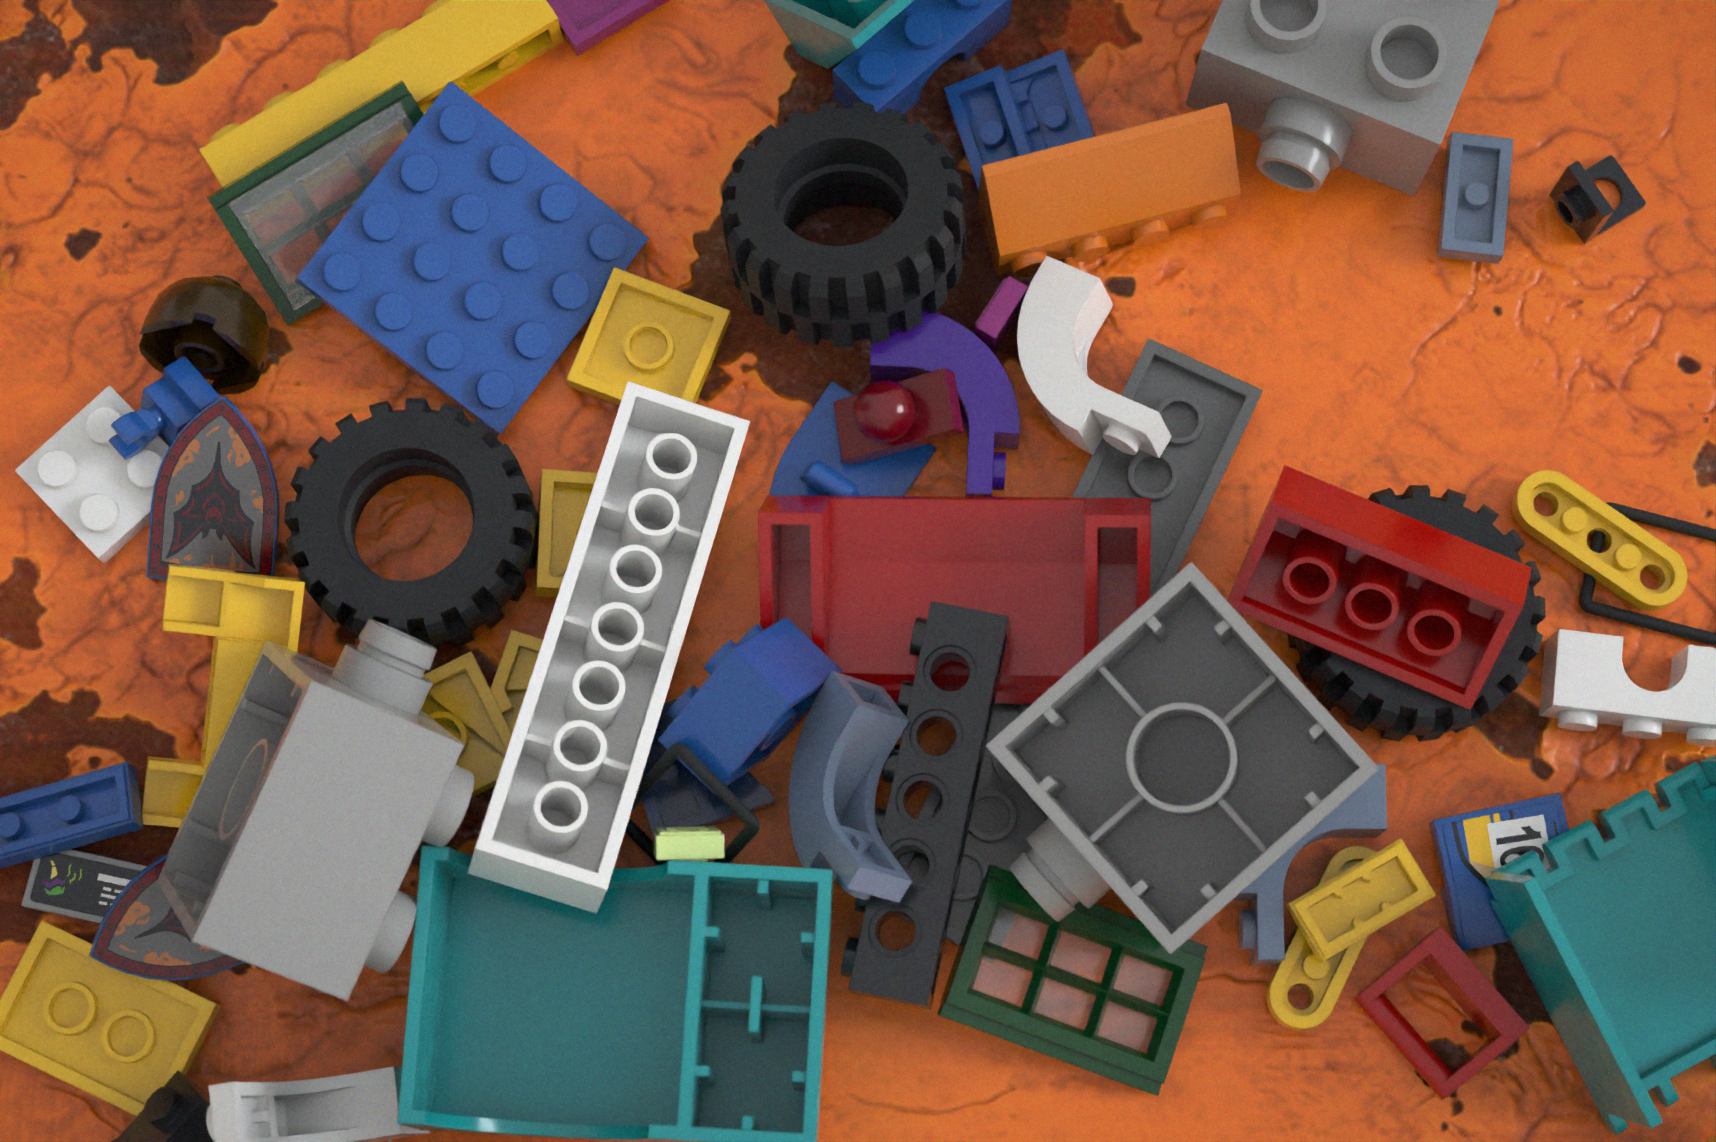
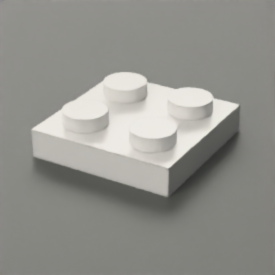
(90, 482)

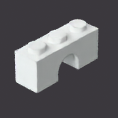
(1589, 686)

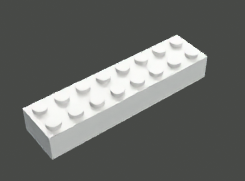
(610, 650)

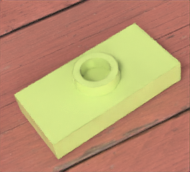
(688, 843)

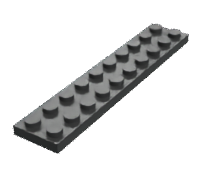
(1206, 421)

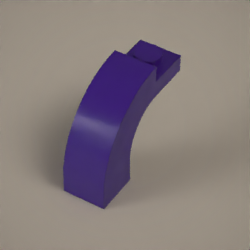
(982, 387)

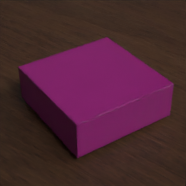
(1000, 313)

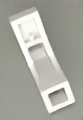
(1053, 342)
(310, 1110)

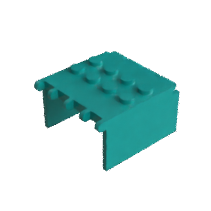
(1625, 941)

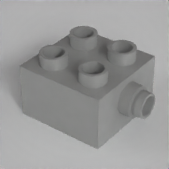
(1341, 82)
(1174, 765)
(319, 813)

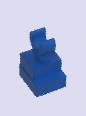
(164, 409)

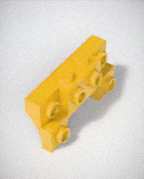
(241, 616)

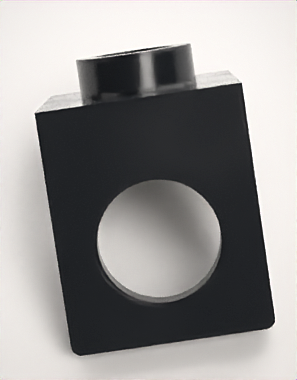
(1585, 207)

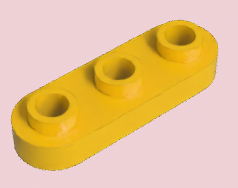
(1627, 544)
(1301, 967)

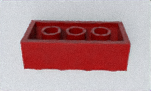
(1379, 587)

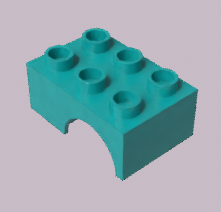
(653, 1021)

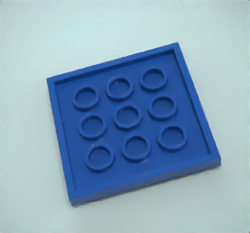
(472, 258)

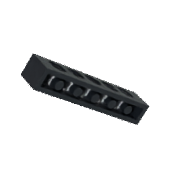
(980, 644)

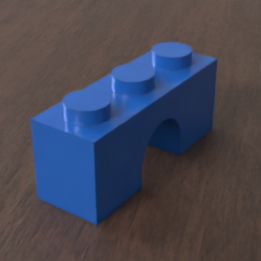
(912, 47)

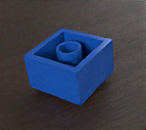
(749, 700)

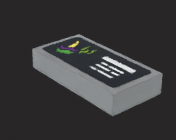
(77, 884)

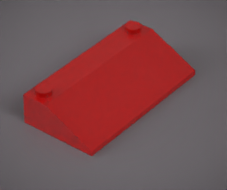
(870, 565)

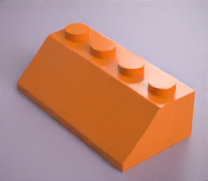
(1110, 191)

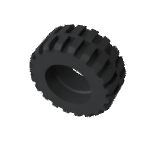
(834, 161)
(397, 447)
(1401, 708)

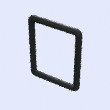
(1634, 618)
(713, 782)

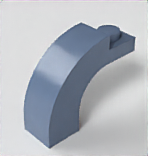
(836, 786)
(1263, 924)

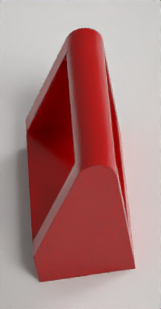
(1468, 989)

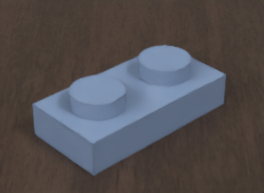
(1475, 197)

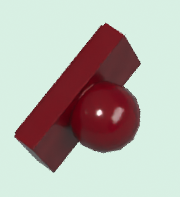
(898, 416)

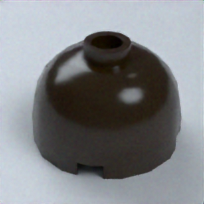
(213, 327)

